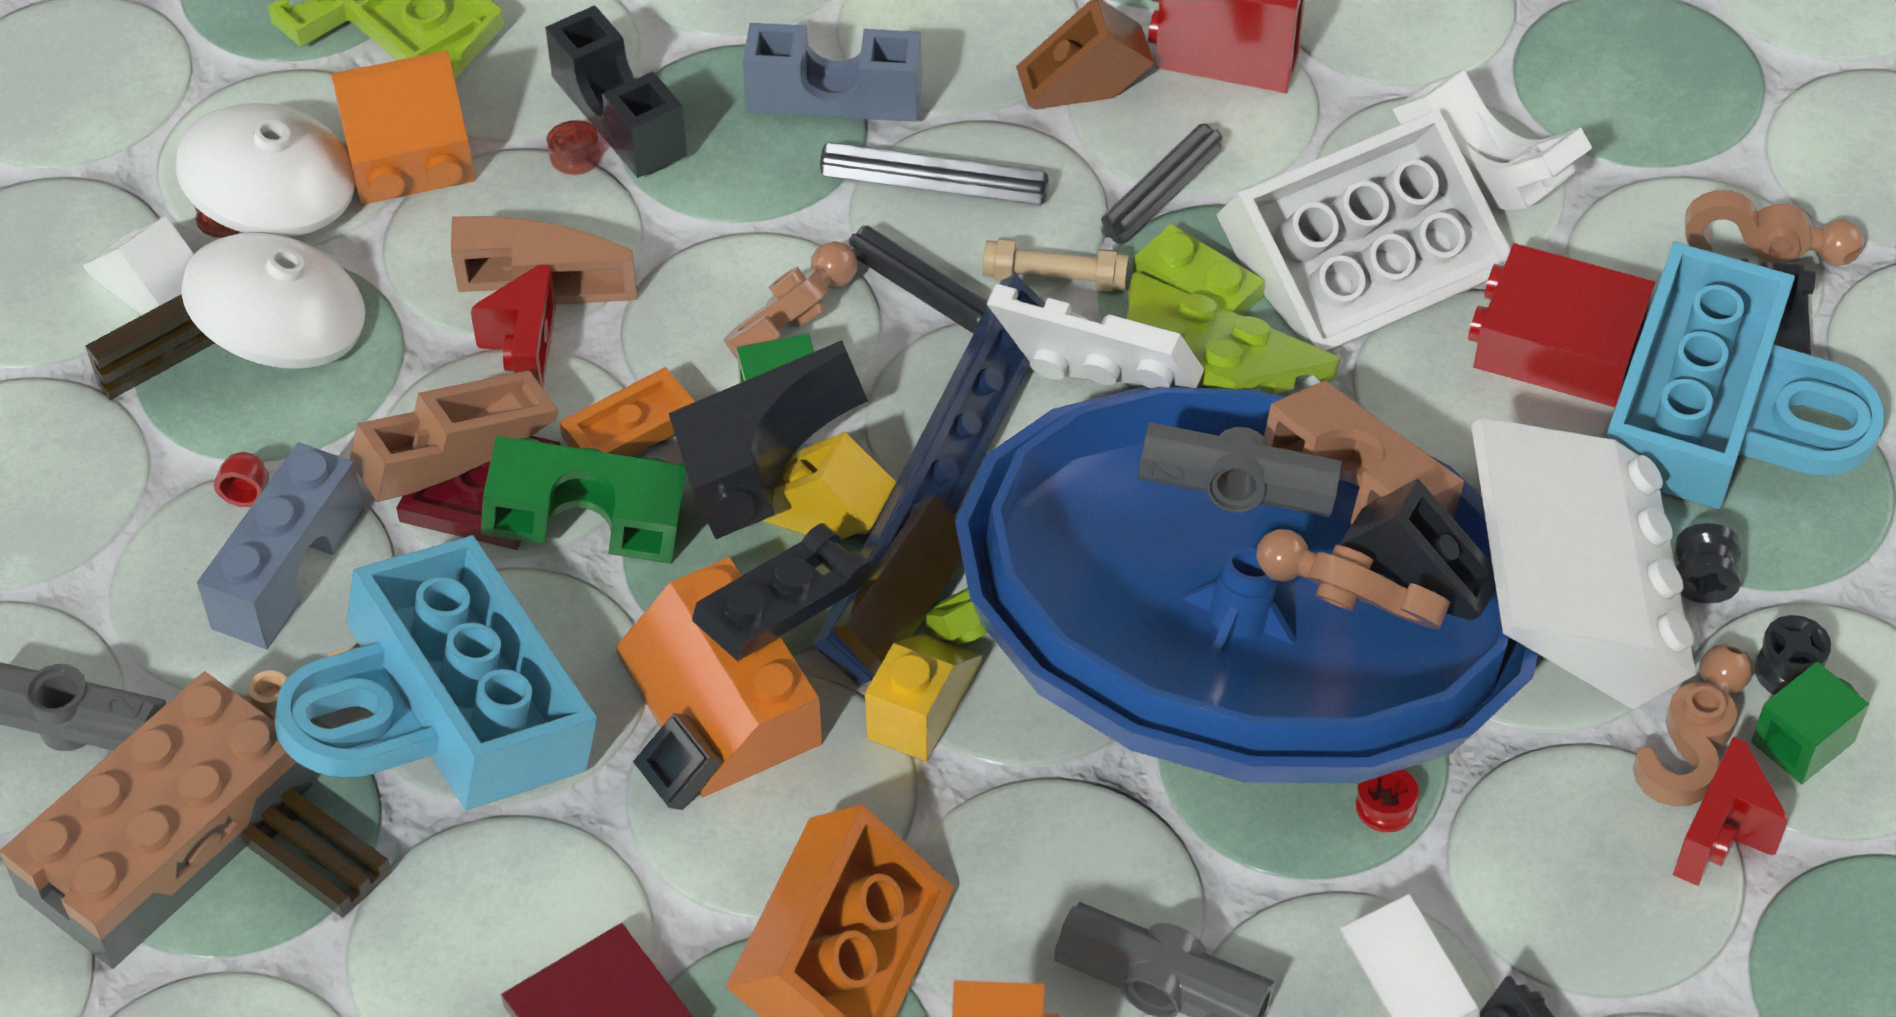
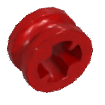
(1383, 817)

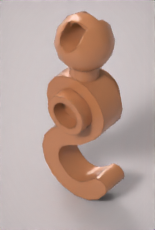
(1775, 232)
(797, 296)
(1347, 579)
(1699, 723)

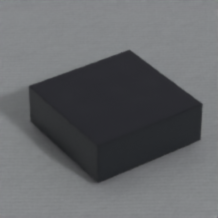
(678, 761)

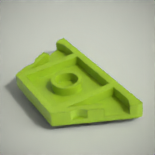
(1229, 346)

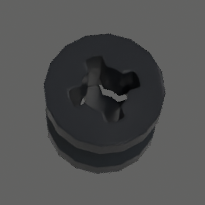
(1708, 562)
(1786, 640)

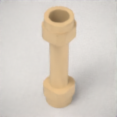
(1107, 271)

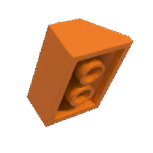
(746, 709)
(842, 923)

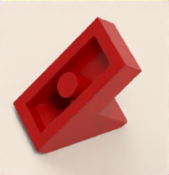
(519, 322)
(1735, 808)

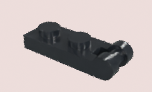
(781, 593)

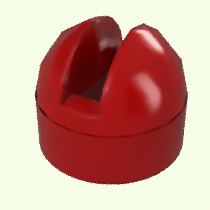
(241, 479)

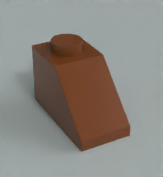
(1086, 59)

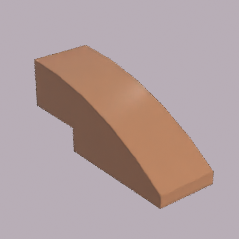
(497, 250)
(447, 433)

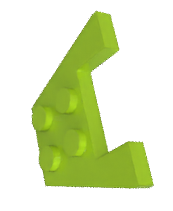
(399, 26)

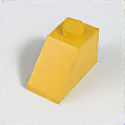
(832, 486)
(917, 693)

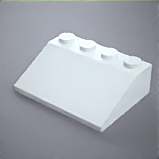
(1367, 233)
(1584, 557)

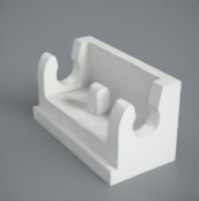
(1407, 963)

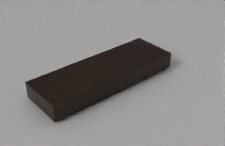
(902, 584)

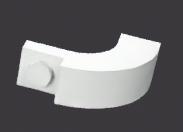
(1507, 167)

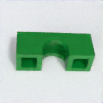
(538, 480)

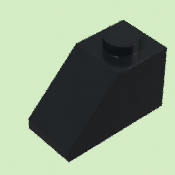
(1423, 545)

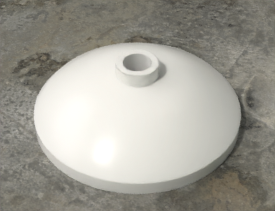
(265, 169)
(273, 300)

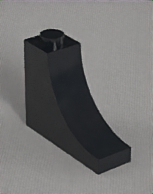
(747, 433)

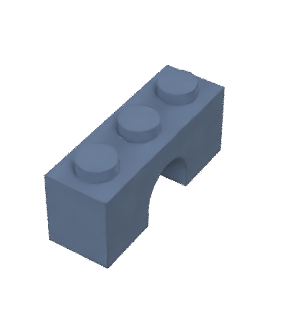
(792, 79)
(254, 575)

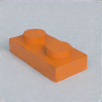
(628, 418)

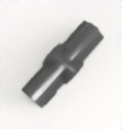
(1262, 474)
(69, 709)
(1159, 967)

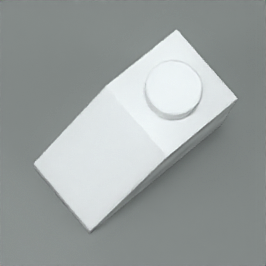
(143, 265)

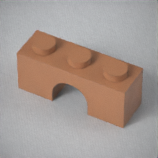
(1372, 454)

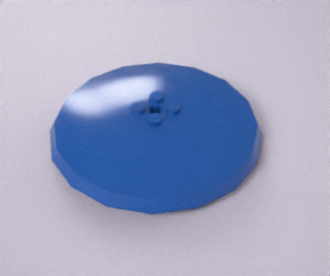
(1171, 638)

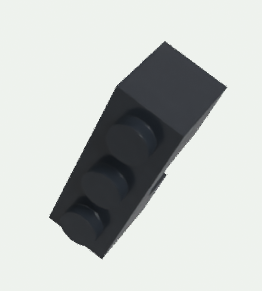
(631, 114)

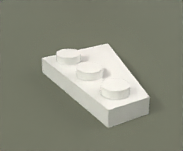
(1110, 352)

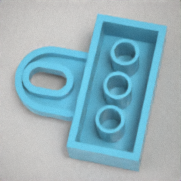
(1719, 388)
(448, 677)

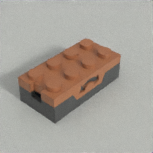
(153, 819)

